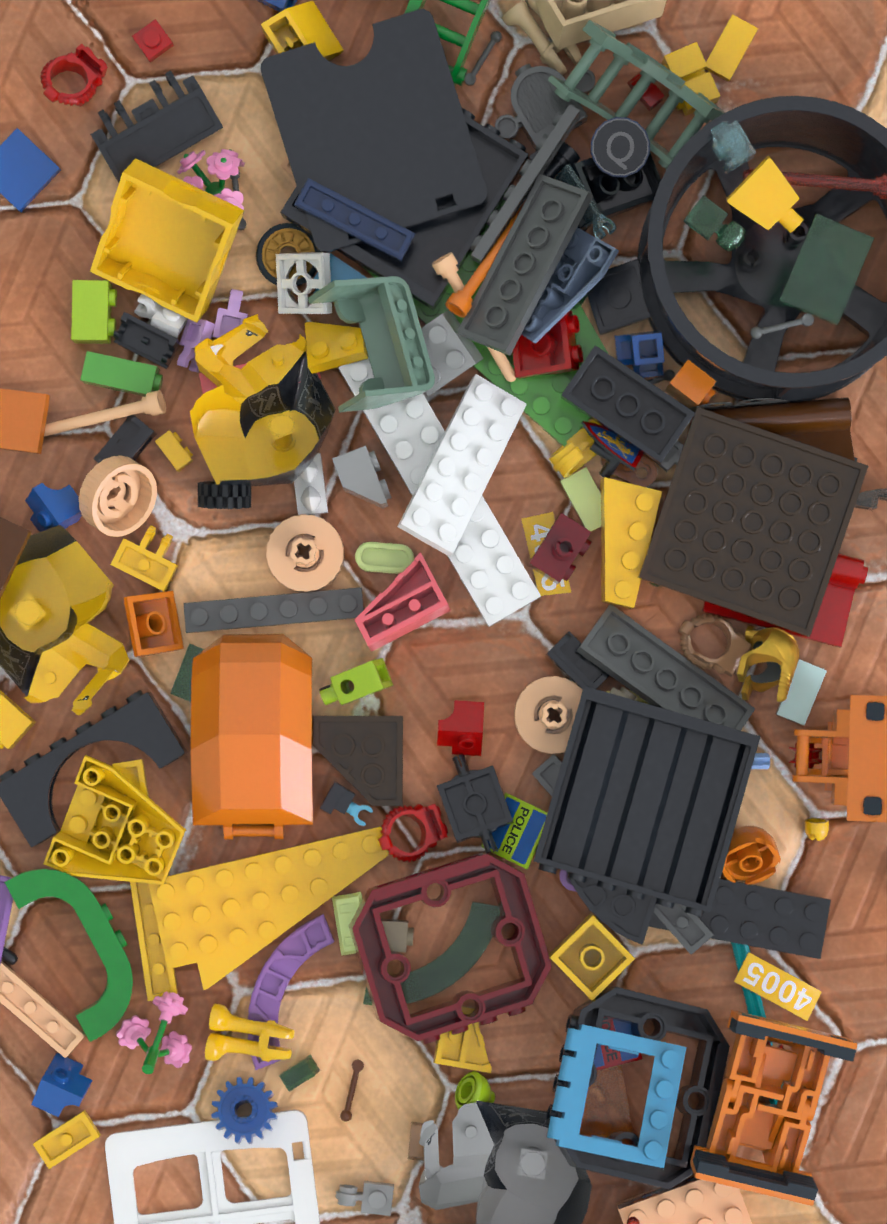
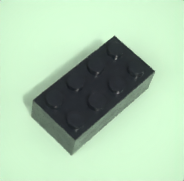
(627, 405)

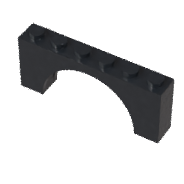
(30, 790)

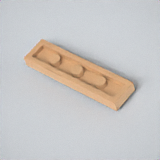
(38, 1012)

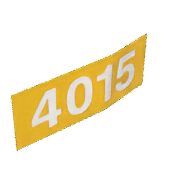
(535, 531)

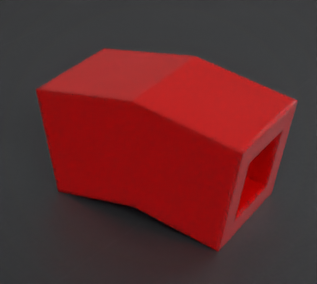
(652, 95)

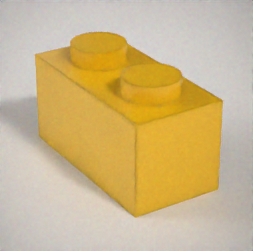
(173, 450)

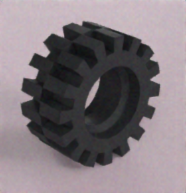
(223, 496)

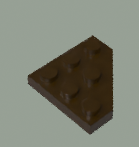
(365, 753)

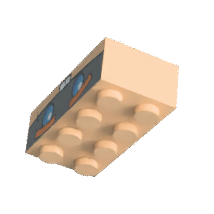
(687, 1203)

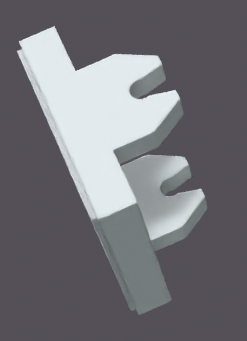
(284, 264)

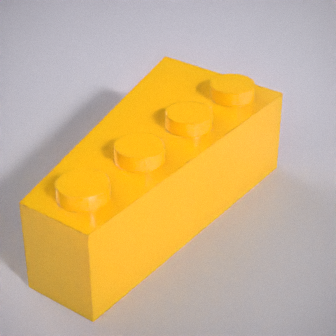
(626, 532)

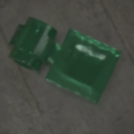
(708, 219)

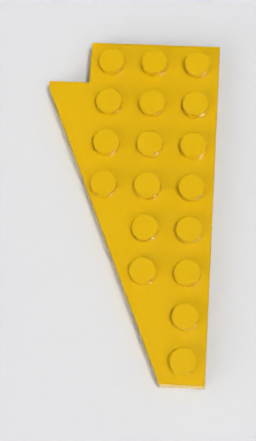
(242, 905)

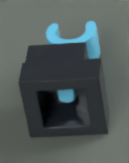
(341, 800)

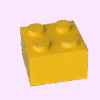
(591, 956)

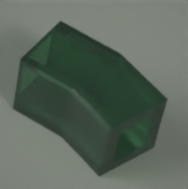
(299, 1073)

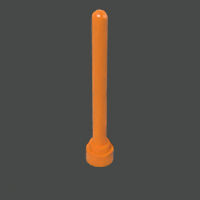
(460, 302)

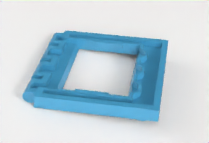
(659, 1103)

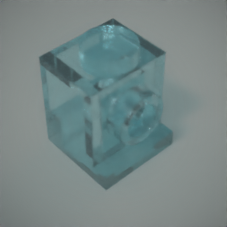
(731, 145)

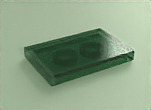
(826, 269)

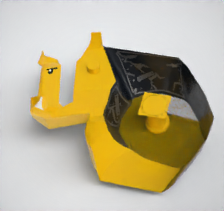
(259, 419)
(48, 619)

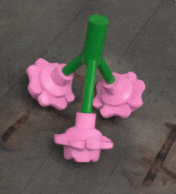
(174, 1047)

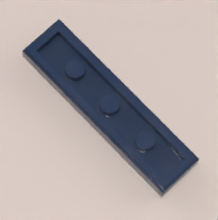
(354, 219)

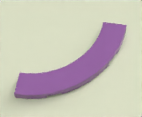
(279, 970)

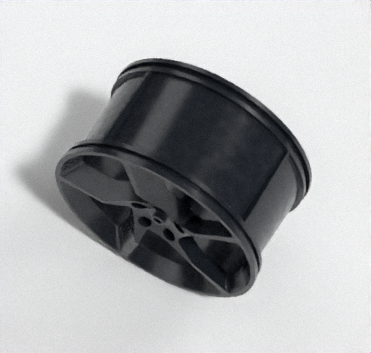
(765, 256)

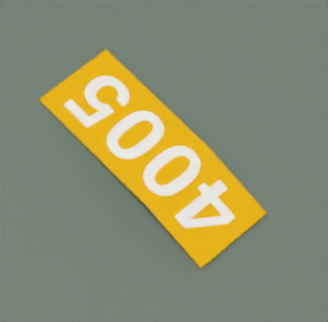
(777, 986)

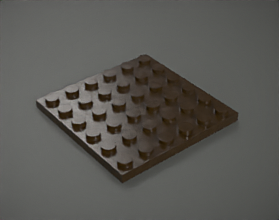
(753, 521)

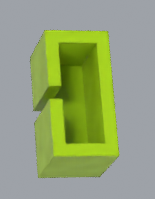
(92, 311)

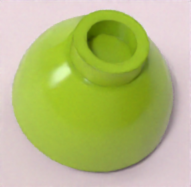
(473, 1088)

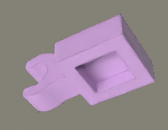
(229, 318)
(192, 335)

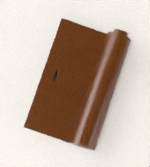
(814, 422)

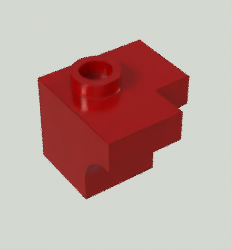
(463, 728)

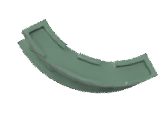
(651, 72)

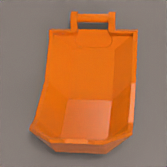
(252, 735)

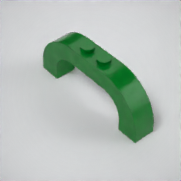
(95, 918)

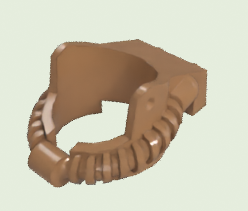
(727, 662)

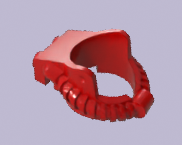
(81, 62)
(430, 825)

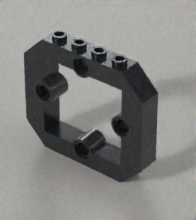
(705, 1079)

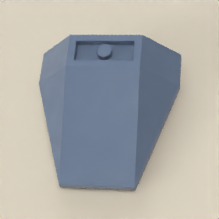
(575, 275)

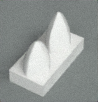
(311, 489)

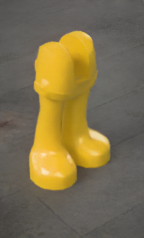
(219, 1044)

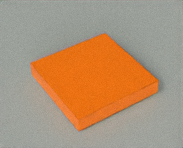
(22, 420)

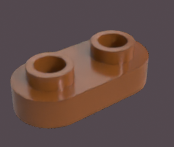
(630, 476)

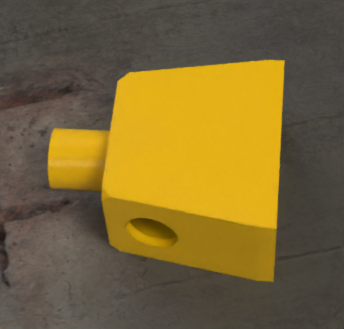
(767, 197)

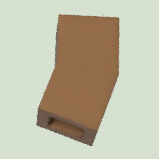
(416, 1151)

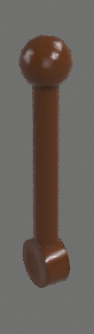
(357, 1066)

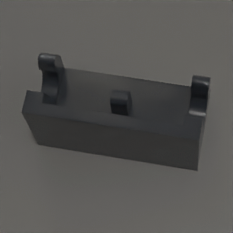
(146, 340)
(128, 440)
(575, 665)

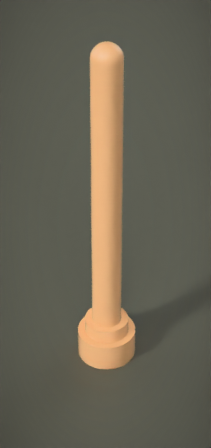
(447, 269)
(151, 404)

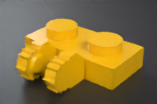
(144, 564)

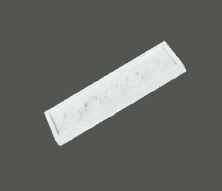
(462, 465)

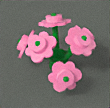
(222, 165)

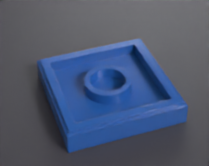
(23, 170)

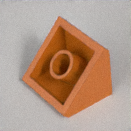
(153, 623)

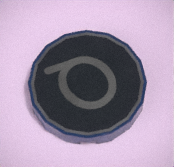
(620, 147)

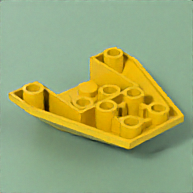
(114, 830)

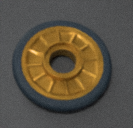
(277, 239)

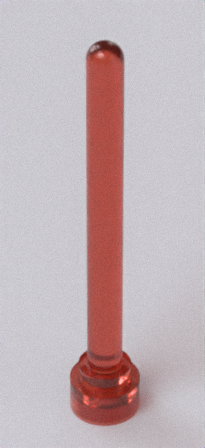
(877, 185)

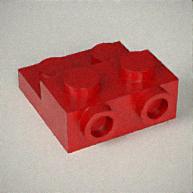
(552, 353)

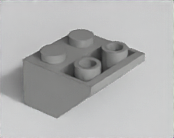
(359, 477)

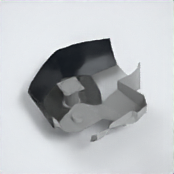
(504, 1167)

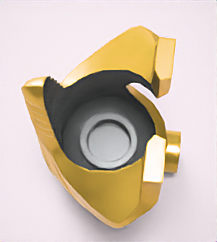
(779, 652)

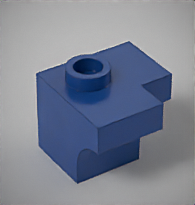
(641, 351)
(53, 507)
(61, 1086)

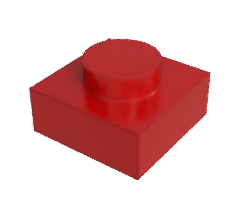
(152, 40)

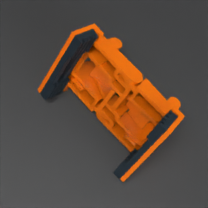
(777, 1129)

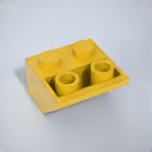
(300, 27)

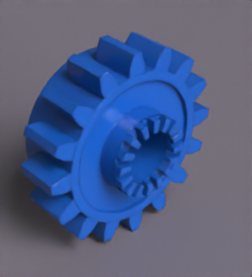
(259, 1117)

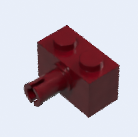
(560, 548)

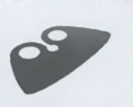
(740, 404)

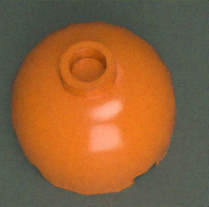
(751, 855)

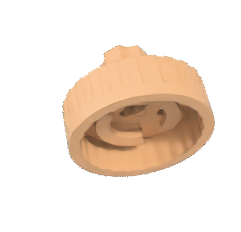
(104, 491)
(312, 534)
(526, 713)

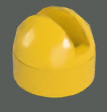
(816, 828)

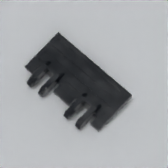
(158, 132)

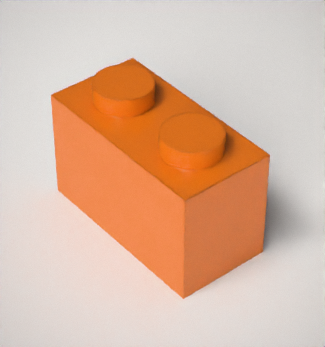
(691, 386)

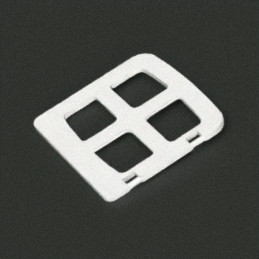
(143, 1146)

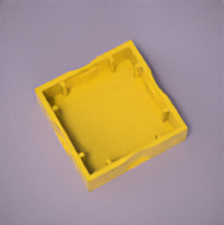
(166, 240)

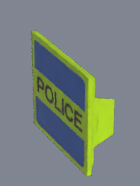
(520, 839)

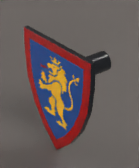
(611, 449)

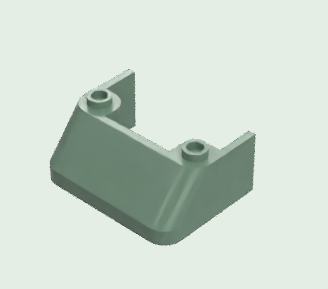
(390, 335)

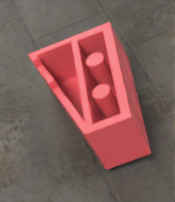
(403, 606)

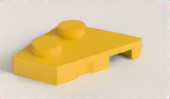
(333, 346)
(463, 1049)

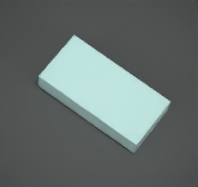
(802, 692)

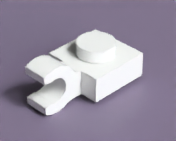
(161, 317)

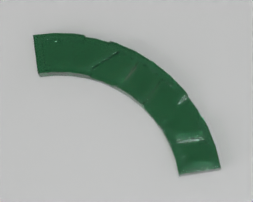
(455, 960)

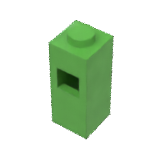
(120, 374)

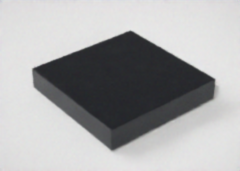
(618, 298)

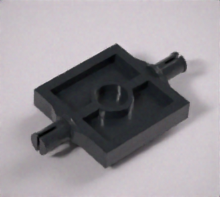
(475, 804)

